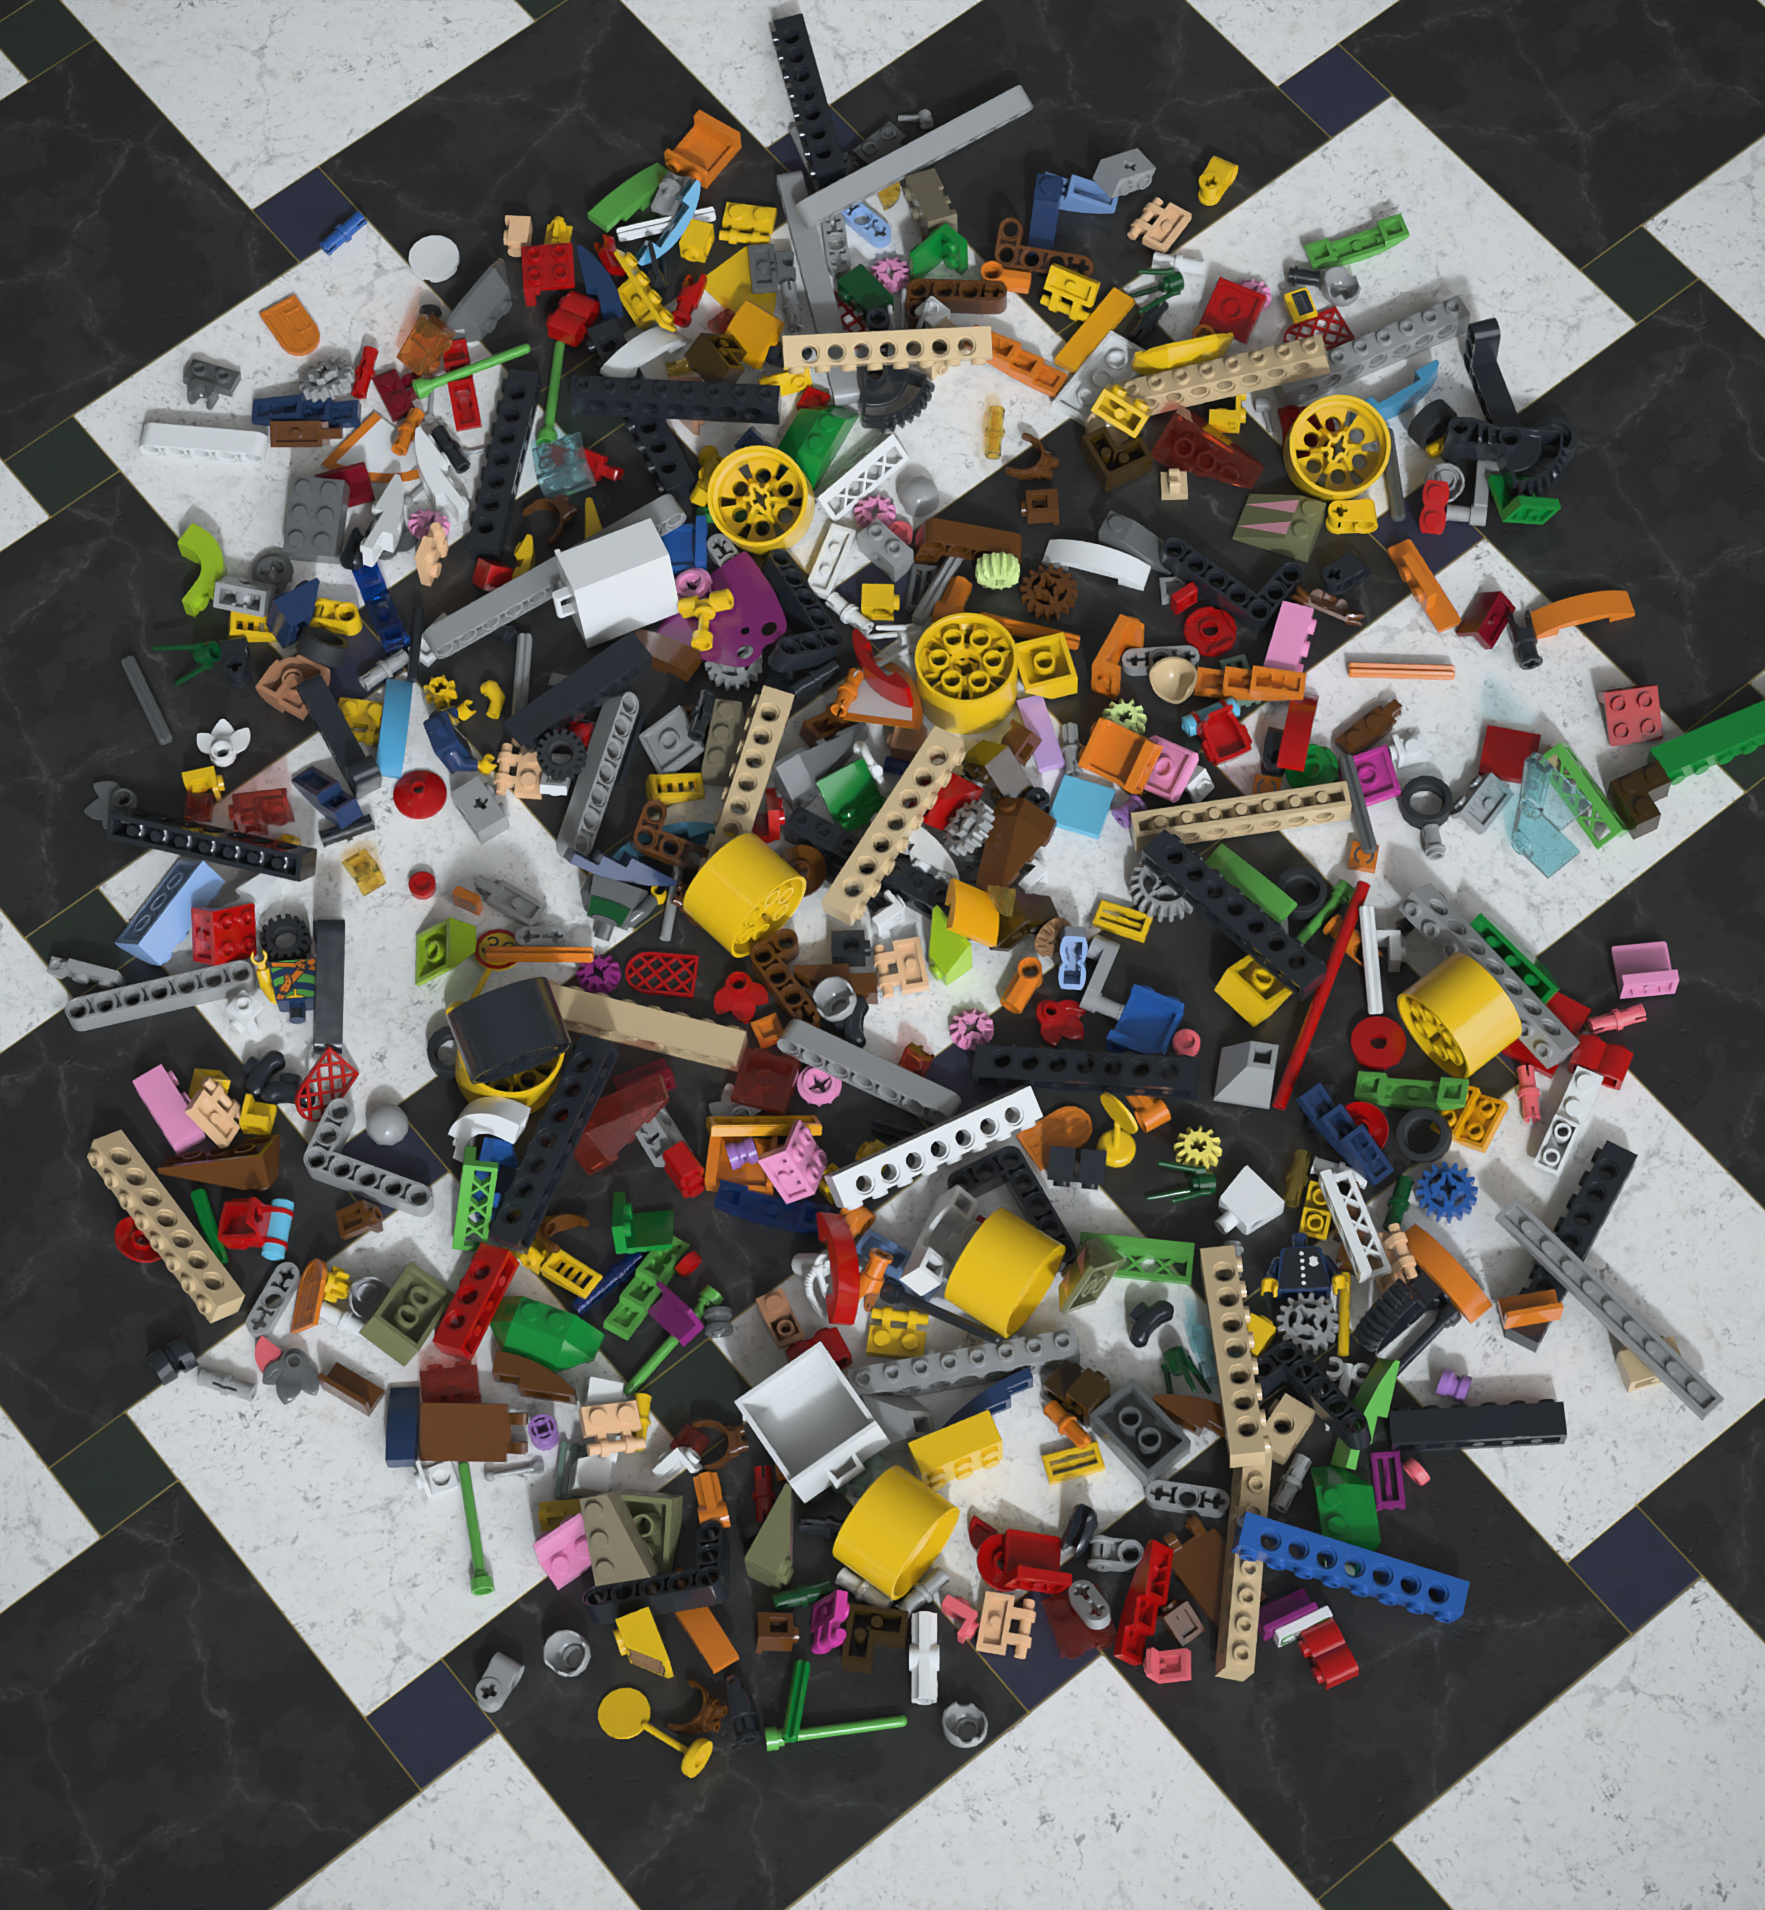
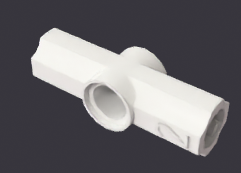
(924, 1658)

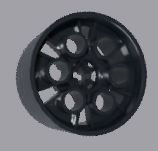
(509, 1030)

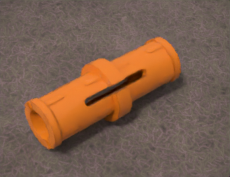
(406, 431)
(847, 692)

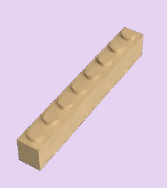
(651, 1027)

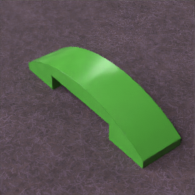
(1359, 246)
(1411, 1094)

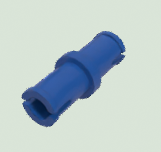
(343, 233)

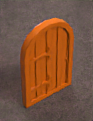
(292, 327)
(1061, 1128)
(309, 1296)

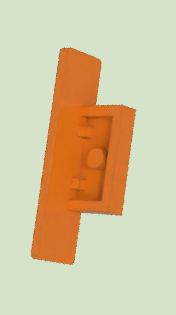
(1424, 586)

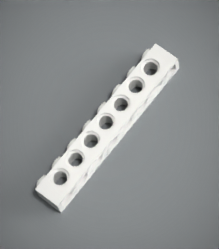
(843, 1181)

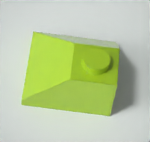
(443, 948)
(948, 952)

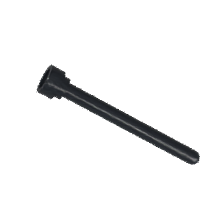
(894, 1293)
(1446, 1317)

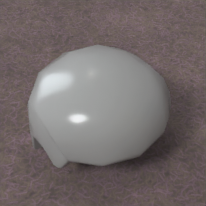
(1340, 287)
(1449, 473)
(918, 496)
(834, 998)
(387, 1124)
(365, 1295)
(566, 1653)
(964, 1725)

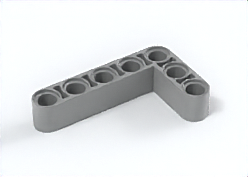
(358, 1170)

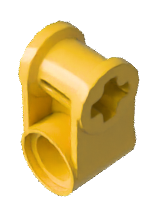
(1216, 180)
(1354, 515)
(333, 614)

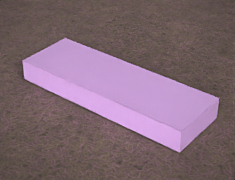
(1037, 719)

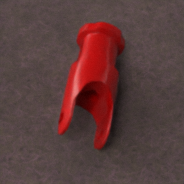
(688, 300)

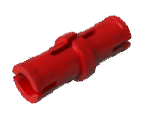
(364, 372)
(763, 1492)

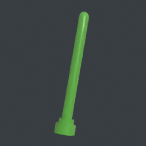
(424, 387)
(547, 432)
(1341, 893)
(708, 1298)
(481, 1581)
(774, 1736)

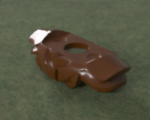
(1328, 604)

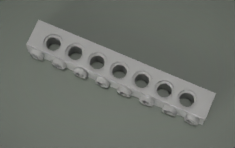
(1381, 350)
(1452, 933)
(966, 1365)

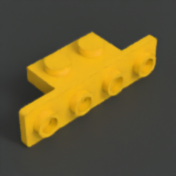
(639, 298)

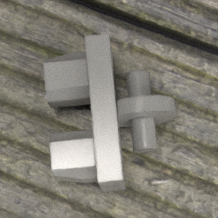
(665, 199)

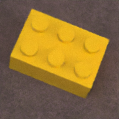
(956, 1451)

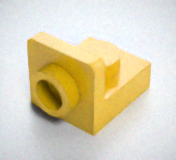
(203, 779)

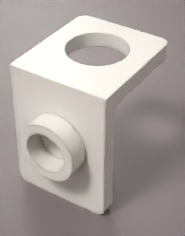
(424, 1478)

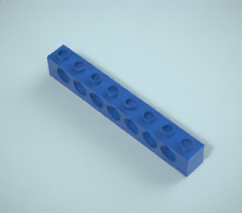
(1449, 1589)

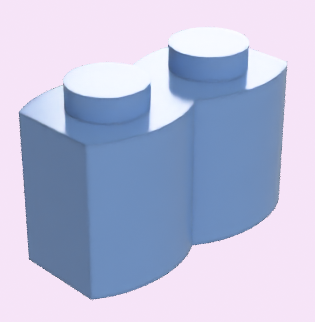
(1072, 960)

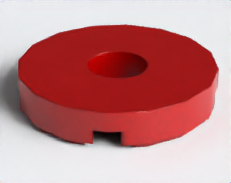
(1210, 645)
(1380, 1028)

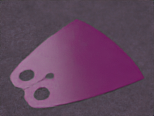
(753, 607)

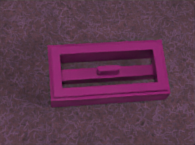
(1389, 1504)

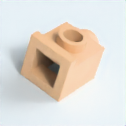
(518, 233)

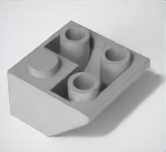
(1247, 1074)
(900, 1419)

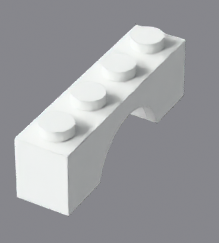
(927, 1263)
(593, 1473)

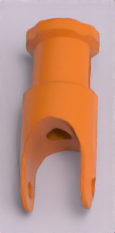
(1355, 942)
(872, 1276)

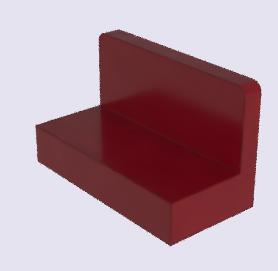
(357, 479)
(1486, 618)
(644, 1072)

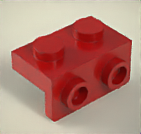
(768, 824)

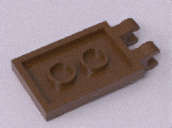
(469, 1432)
(1201, 1566)

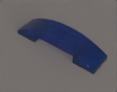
(381, 608)
(767, 1209)

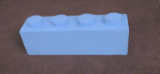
(167, 912)

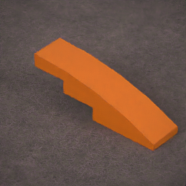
(1024, 366)
(1250, 685)
(707, 1637)

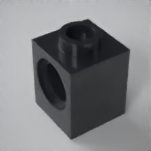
(845, 938)

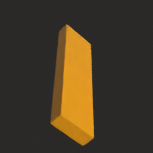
(1094, 329)
(759, 1125)

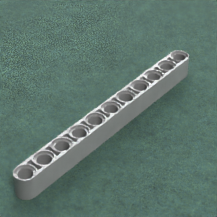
(913, 157)
(816, 283)
(532, 587)

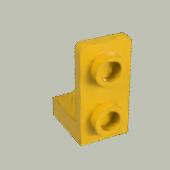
(1229, 420)

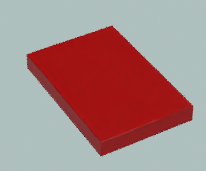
(1572, 1016)

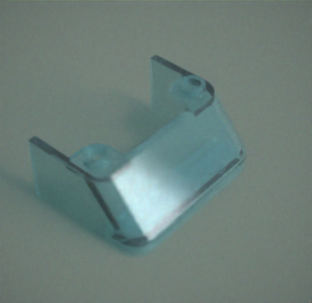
(1543, 809)

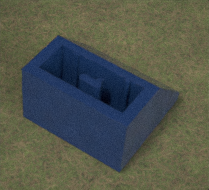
(292, 612)

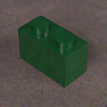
(863, 292)

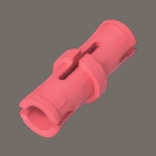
(1616, 1019)
(1528, 1094)

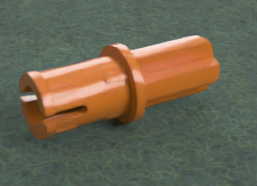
(1067, 1424)

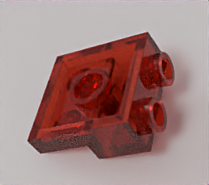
(258, 809)
(766, 1080)
(451, 1384)
(1070, 1631)

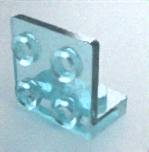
(562, 466)

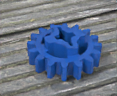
(1458, 1188)

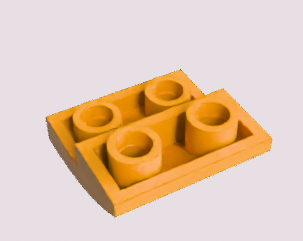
(755, 332)
(972, 913)
(1476, 1122)

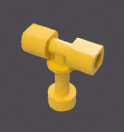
(709, 459)
(704, 610)

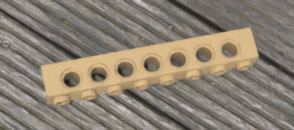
(977, 336)
(1231, 375)
(778, 706)
(937, 745)
(1244, 814)
(165, 1226)
(1241, 1449)
(1242, 1578)

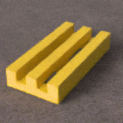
(1120, 930)
(1076, 1473)

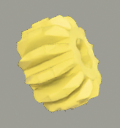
(1201, 1141)

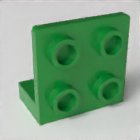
(941, 245)
(1521, 508)
(851, 795)
(640, 1230)

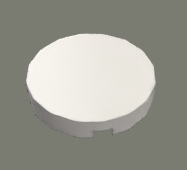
(434, 258)

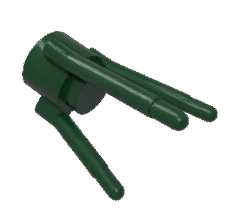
(1170, 283)
(203, 653)
(1200, 1184)
(1179, 1364)

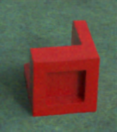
(491, 574)

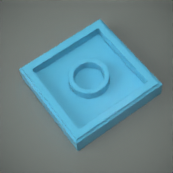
(1082, 806)

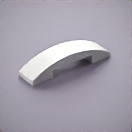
(642, 350)
(1097, 559)

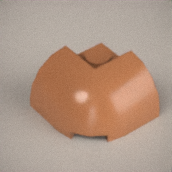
(279, 683)

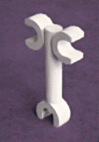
(1346, 1373)

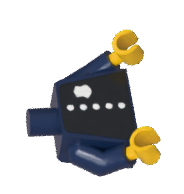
(450, 740)
(1302, 1271)

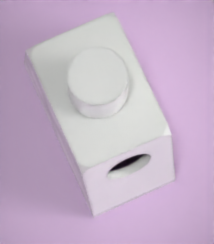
(1248, 1204)

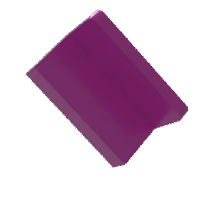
(675, 1316)
(1283, 1611)

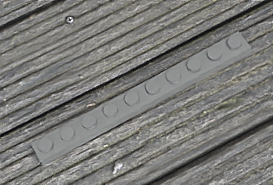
(1609, 1309)

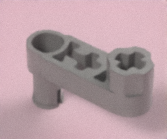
(1477, 512)
(1104, 953)

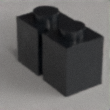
(1091, 1170)

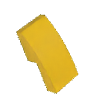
(525, 556)
(1316, 1214)

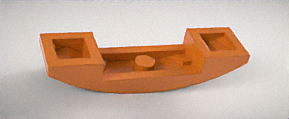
(1580, 610)
(1447, 1274)

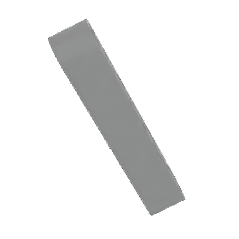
(599, 774)
(147, 991)
(868, 1072)

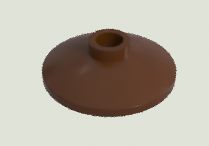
(810, 860)

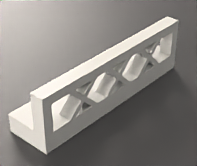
(851, 470)
(1348, 1228)

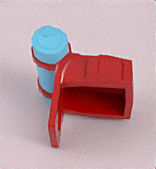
(1219, 731)
(257, 1225)

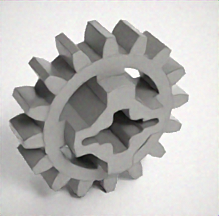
(326, 380)
(735, 675)
(968, 827)
(1308, 1311)

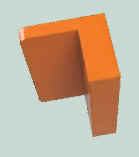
(1530, 1309)

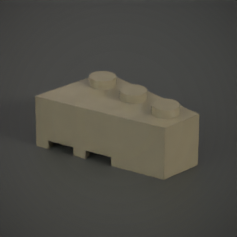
(928, 202)
(722, 743)
(613, 1540)

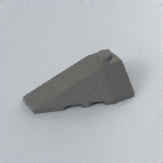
(799, 770)

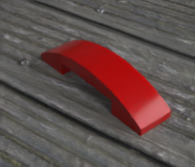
(892, 687)
(1297, 732)
(844, 1268)

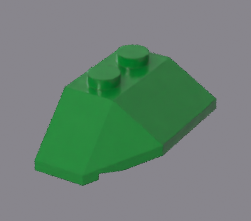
(816, 438)
(1517, 957)
(544, 1334)
(1345, 1508)

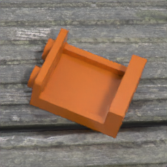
(704, 149)
(1106, 674)
(1120, 755)
(751, 1175)

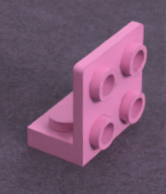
(1644, 970)
(796, 1165)
(564, 1551)

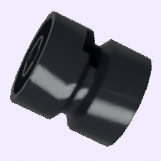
(172, 1359)

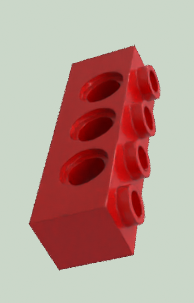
(475, 1302)

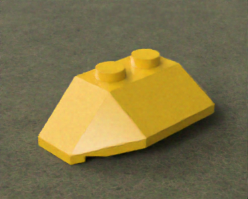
(1181, 354)

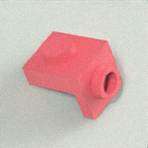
(960, 1610)
(1168, 1665)

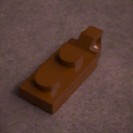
(302, 433)
(1369, 729)

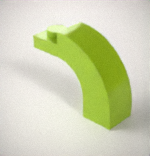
(204, 550)

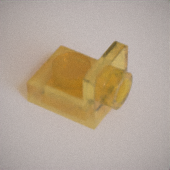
(364, 872)

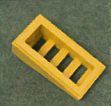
(592, 521)
(252, 636)
(663, 780)
(553, 1262)

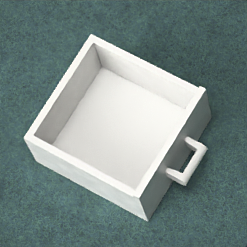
(616, 583)
(813, 1423)

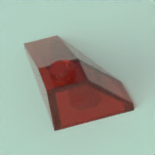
(617, 1120)

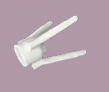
(907, 635)

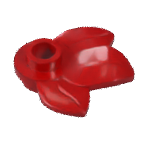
(740, 1001)
(1063, 1023)

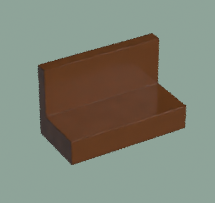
(351, 1388)

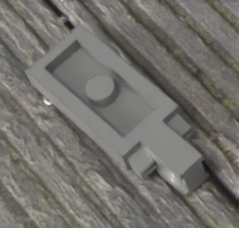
(511, 901)
(84, 972)

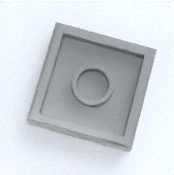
(669, 744)

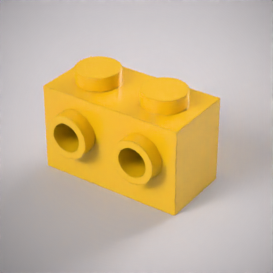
(1122, 409)

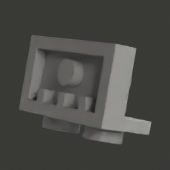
(1482, 802)

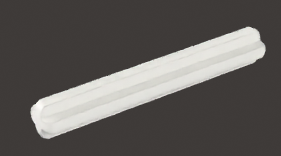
(659, 225)
(1371, 959)

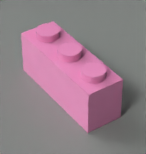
(1290, 637)
(167, 1107)

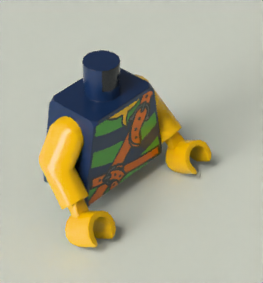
(288, 985)

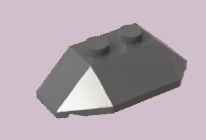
(482, 305)

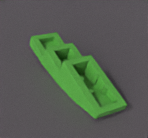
(628, 198)
(1252, 883)
(642, 1291)
(1373, 1401)

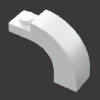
(488, 1116)

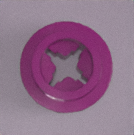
(594, 984)

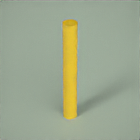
(1344, 1319)

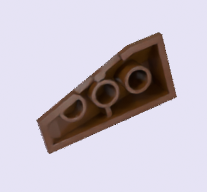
(1015, 837)
(240, 1167)

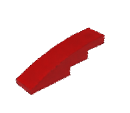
(462, 391)
(1145, 1595)

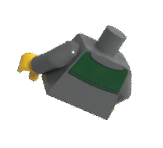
(616, 903)

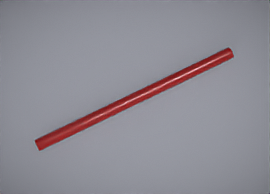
(1320, 996)

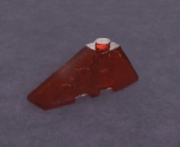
(1203, 450)

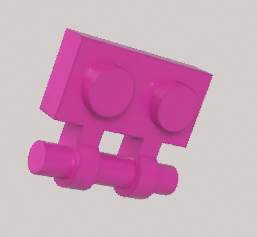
(826, 1621)

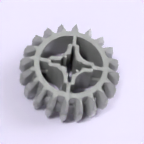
(1155, 901)

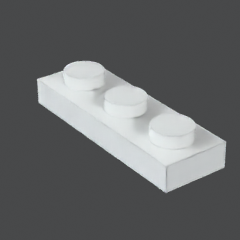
(831, 560)

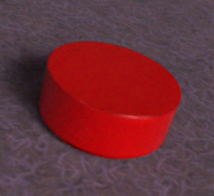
(422, 885)
(688, 1264)

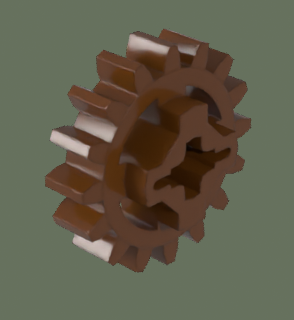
(1040, 598)

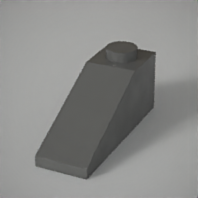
(1133, 539)

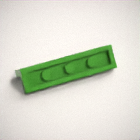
(1593, 794)
(465, 1199)
(1152, 1250)

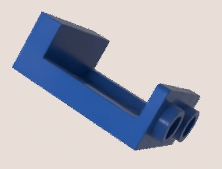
(688, 546)
(1146, 1022)
(503, 1153)

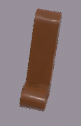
(1045, 256)
(986, 298)
(962, 541)
(659, 837)
(776, 967)

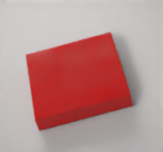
(1233, 309)
(1506, 751)

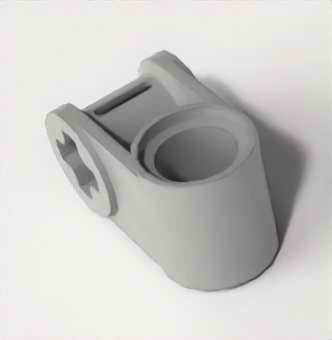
(1113, 1554)
(499, 1678)

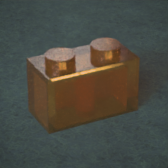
(426, 345)

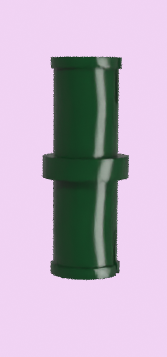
(1398, 1202)
(801, 1595)

